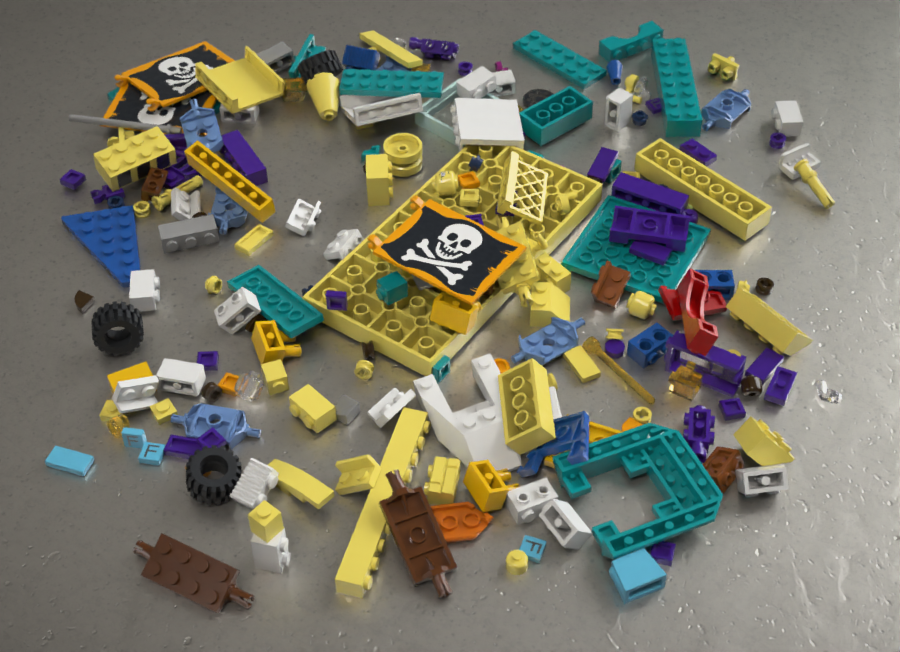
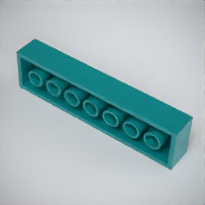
(676, 88)

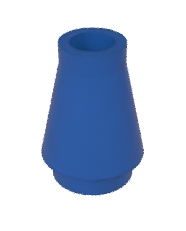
(614, 71)

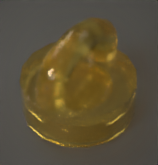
(116, 426)

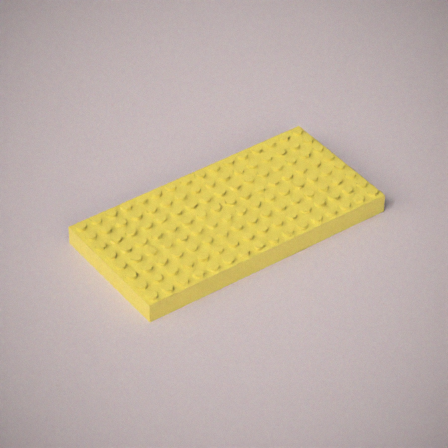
(405, 327)

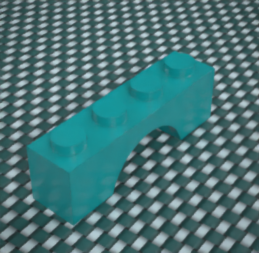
(620, 48)

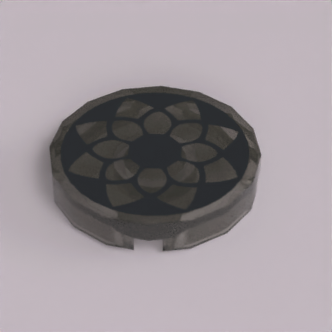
(535, 96)

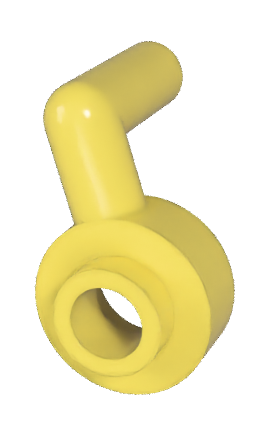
(630, 84)
(562, 202)
(541, 243)

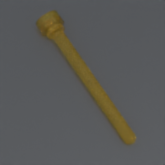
(593, 347)

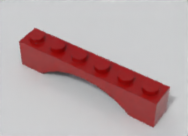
(692, 293)

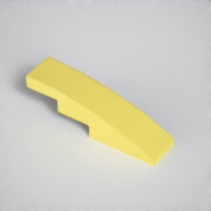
(301, 484)

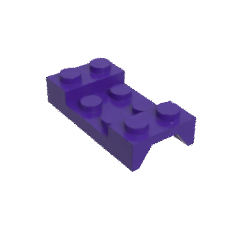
(649, 226)

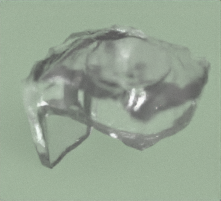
(640, 89)

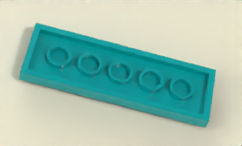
(560, 59)
(391, 83)
(278, 301)

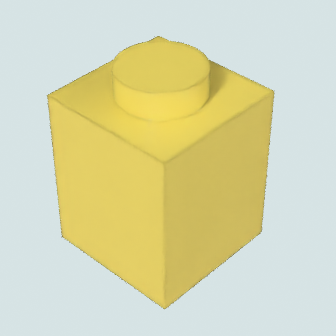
(275, 377)
(265, 521)

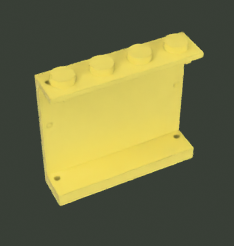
(241, 82)

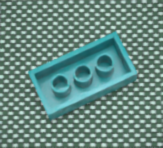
(556, 115)

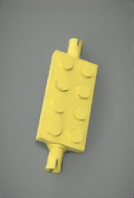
(523, 271)

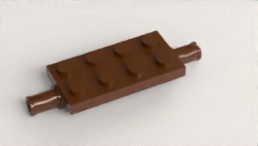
(417, 535)
(192, 573)

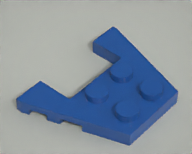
(571, 435)

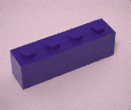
(243, 158)
(649, 194)

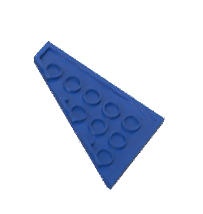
(110, 238)

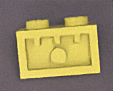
(357, 474)

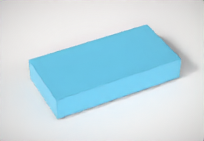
(69, 461)

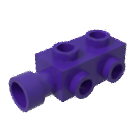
(437, 49)
(698, 430)

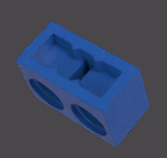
(720, 281)
(648, 345)

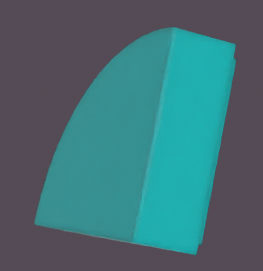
(373, 151)

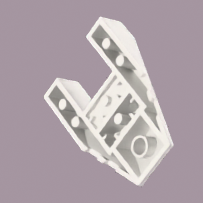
(473, 431)

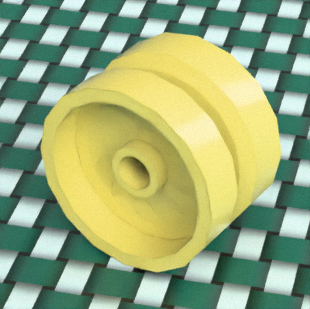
(405, 154)

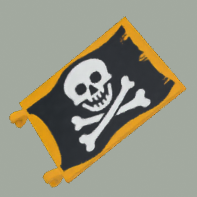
(173, 76)
(132, 106)
(448, 250)

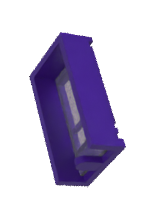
(719, 368)

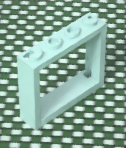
(433, 106)

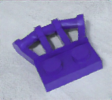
(178, 176)

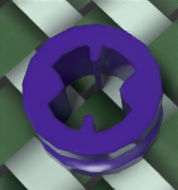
(465, 68)
(777, 140)

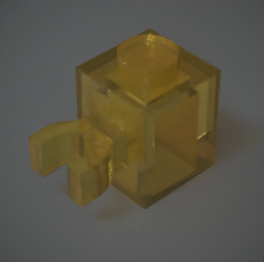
(685, 381)

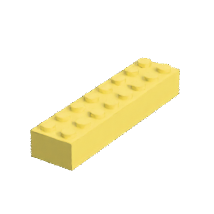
(706, 189)

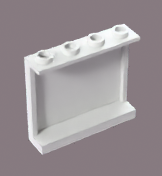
(371, 109)
(486, 122)

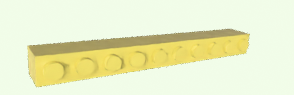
(371, 529)

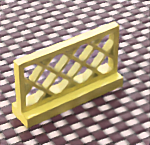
(509, 185)

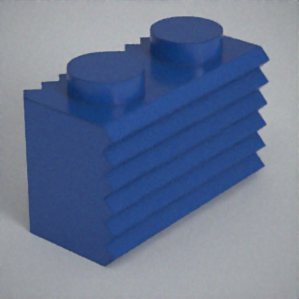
(360, 58)

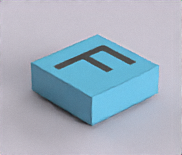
(133, 437)
(152, 453)
(533, 548)

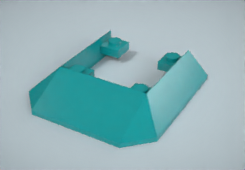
(674, 469)

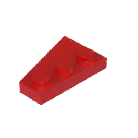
(713, 303)

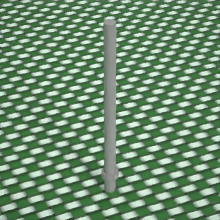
(169, 129)

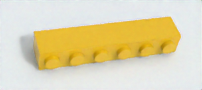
(230, 181)

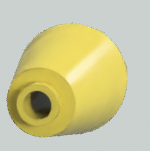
(325, 94)

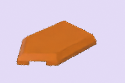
(460, 521)

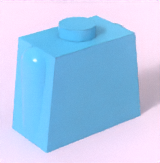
(636, 575)

